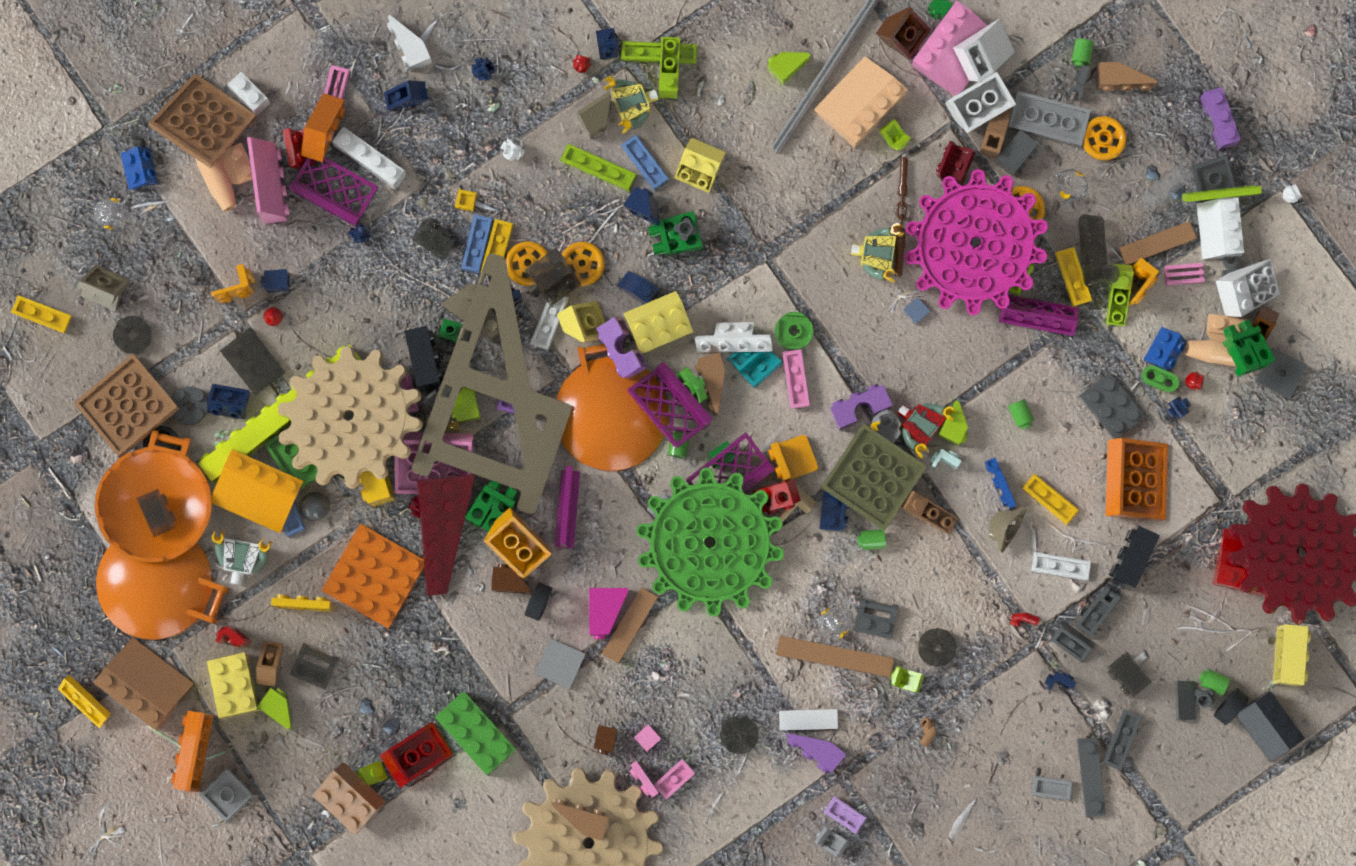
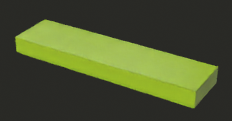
(651, 52)
(598, 167)
(1221, 193)

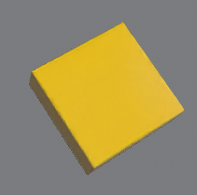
(466, 200)

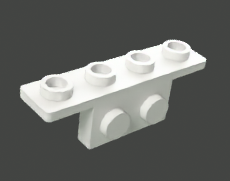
(734, 338)

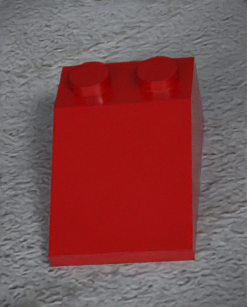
(416, 754)

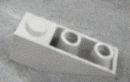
(412, 46)

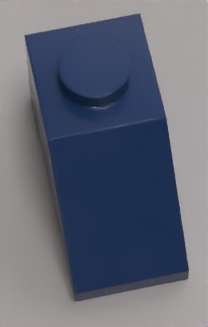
(406, 95)
(643, 205)
(638, 288)

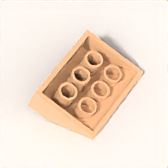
(861, 101)

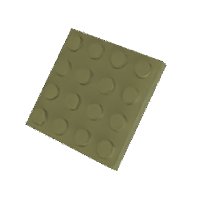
(873, 477)

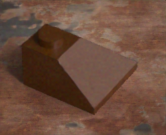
(904, 32)

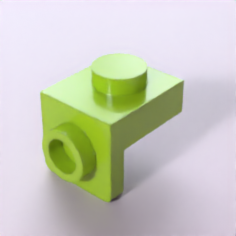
(894, 135)
(907, 679)
(372, 773)

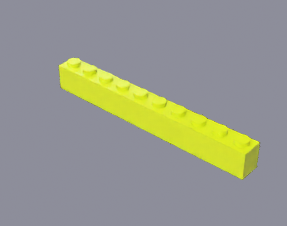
(255, 433)

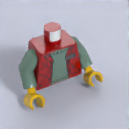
(922, 424)

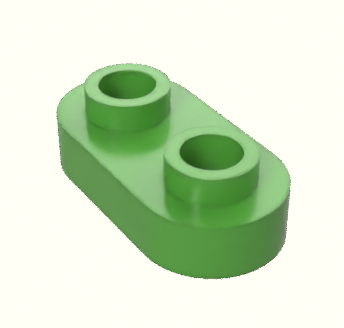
(1160, 378)

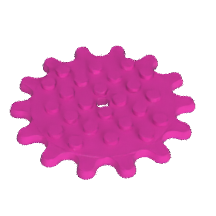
(947, 238)

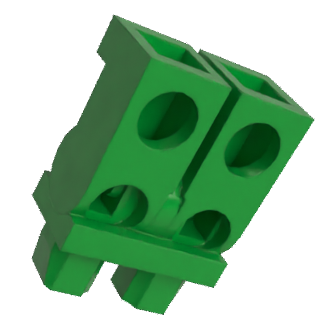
(671, 241)
(1247, 348)
(491, 501)

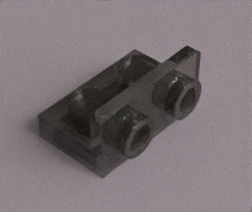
(435, 238)

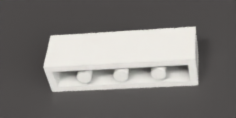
(369, 158)

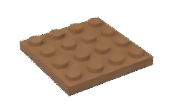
(202, 120)
(126, 405)

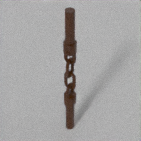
(902, 191)

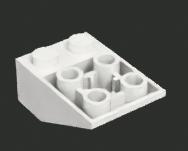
(984, 51)
(1247, 288)

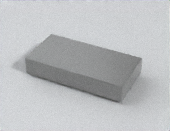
(1051, 788)

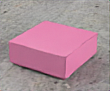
(647, 738)

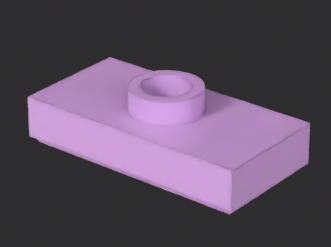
(845, 814)

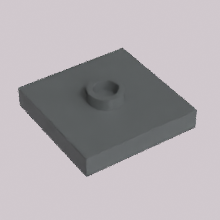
(1213, 175)
(1282, 374)

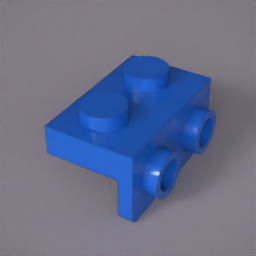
(139, 167)
(1165, 349)

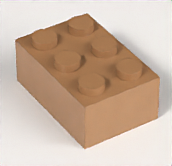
(349, 798)

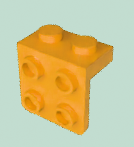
(241, 290)
(793, 458)

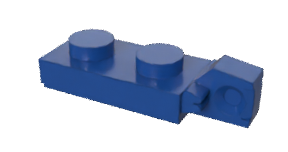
(999, 481)

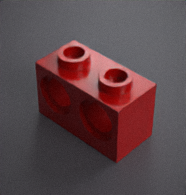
(776, 494)

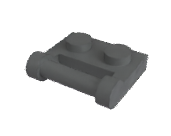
(874, 624)

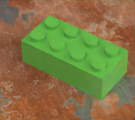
(475, 733)

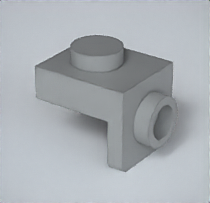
(831, 842)

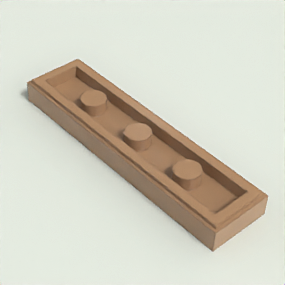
(1157, 243)
(629, 625)

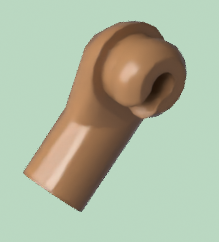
(929, 731)

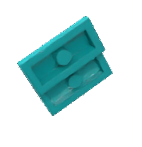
(755, 365)

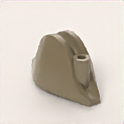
(1005, 526)

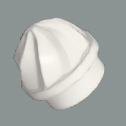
(1291, 194)

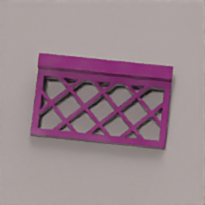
(326, 203)
(681, 394)
(751, 478)
(567, 508)

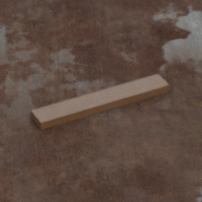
(835, 656)

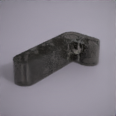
(1094, 253)

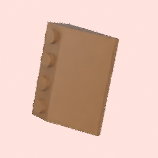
(144, 683)

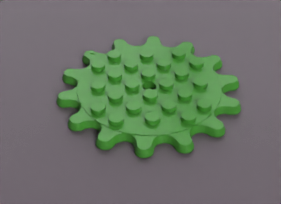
(714, 571)

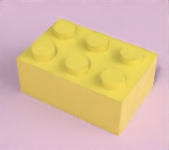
(658, 322)
(1291, 655)
(233, 685)

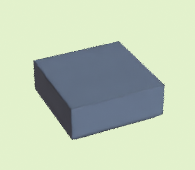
(916, 310)

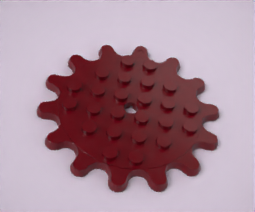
(1272, 560)

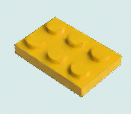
(302, 603)

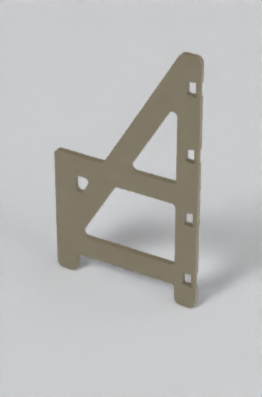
(536, 446)

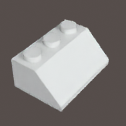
(980, 102)
(1220, 228)

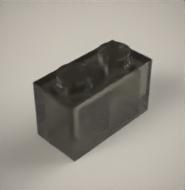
(156, 513)
(1128, 675)

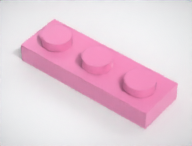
(795, 379)

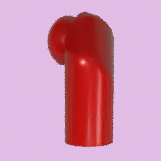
(1025, 617)

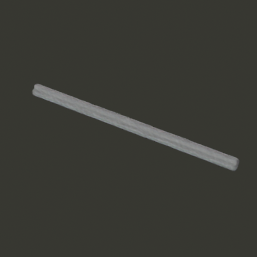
(823, 75)

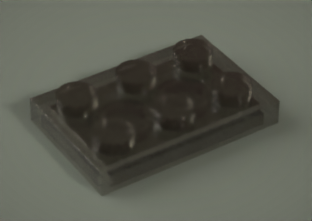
(252, 361)

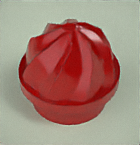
(581, 63)
(273, 316)
(1194, 381)

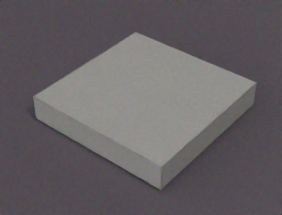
(560, 663)
(227, 795)

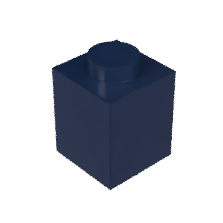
(276, 280)

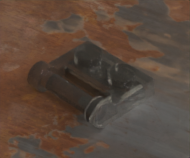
(313, 673)

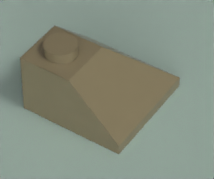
(596, 115)

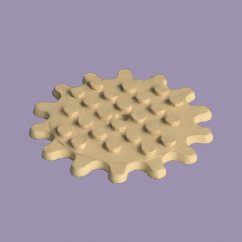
(356, 444)
(558, 843)

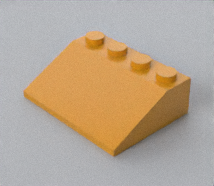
(256, 491)

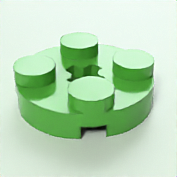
(802, 324)
(693, 384)

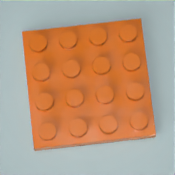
(374, 576)

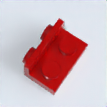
(293, 144)
(233, 636)

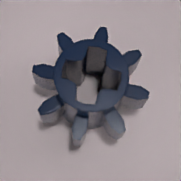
(483, 69)
(1178, 407)

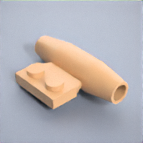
(230, 169)
(1213, 349)

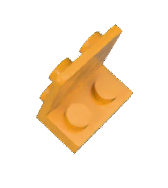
(1148, 273)

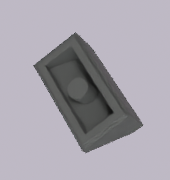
(1073, 642)
(1185, 700)

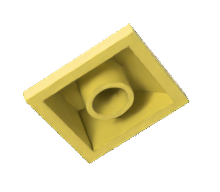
(582, 320)

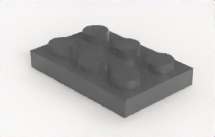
(1112, 406)

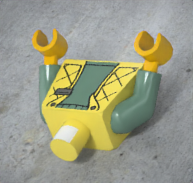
(630, 102)
(878, 252)

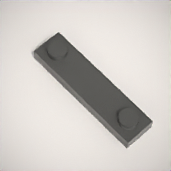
(1091, 777)

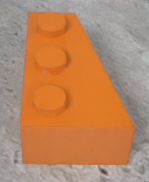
(322, 127)

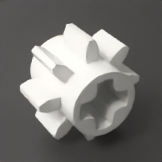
(513, 149)

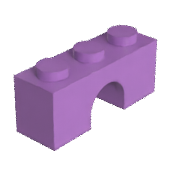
(1217, 107)
(612, 335)
(875, 398)

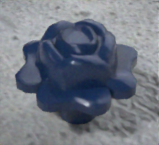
(359, 234)

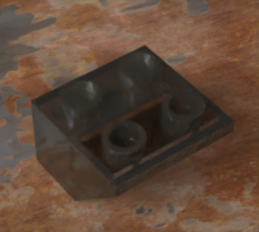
(553, 276)

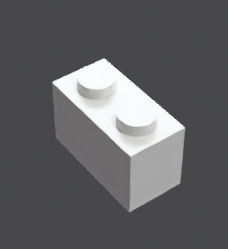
(248, 93)

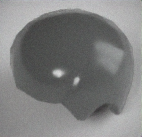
(314, 506)

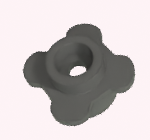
(685, 234)
(1204, 702)

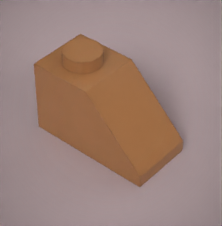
(269, 664)

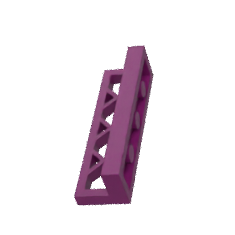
(1039, 317)

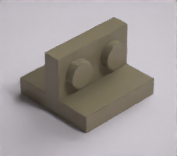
(103, 287)

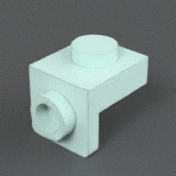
(949, 458)

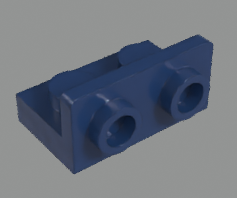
(228, 401)
(832, 514)

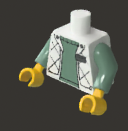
(240, 557)

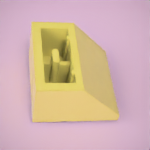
(700, 165)

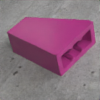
(604, 609)

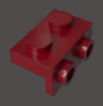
(955, 162)

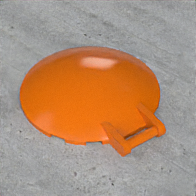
(605, 422)
(140, 474)
(157, 597)

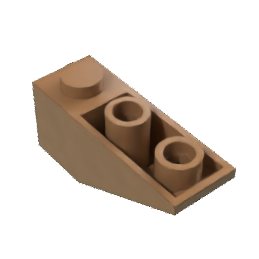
(1119, 76)
(995, 134)
(713, 375)
(928, 512)
(587, 823)

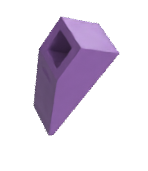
(821, 751)

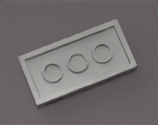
(1049, 119)

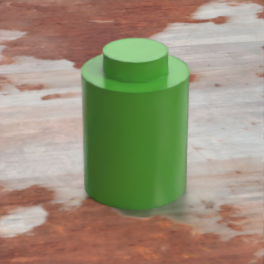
(1082, 52)
(1021, 414)
(680, 452)
(871, 539)
(1214, 680)

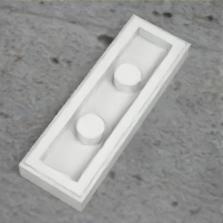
(548, 324)
(1061, 566)
(808, 719)

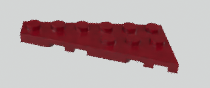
(442, 517)

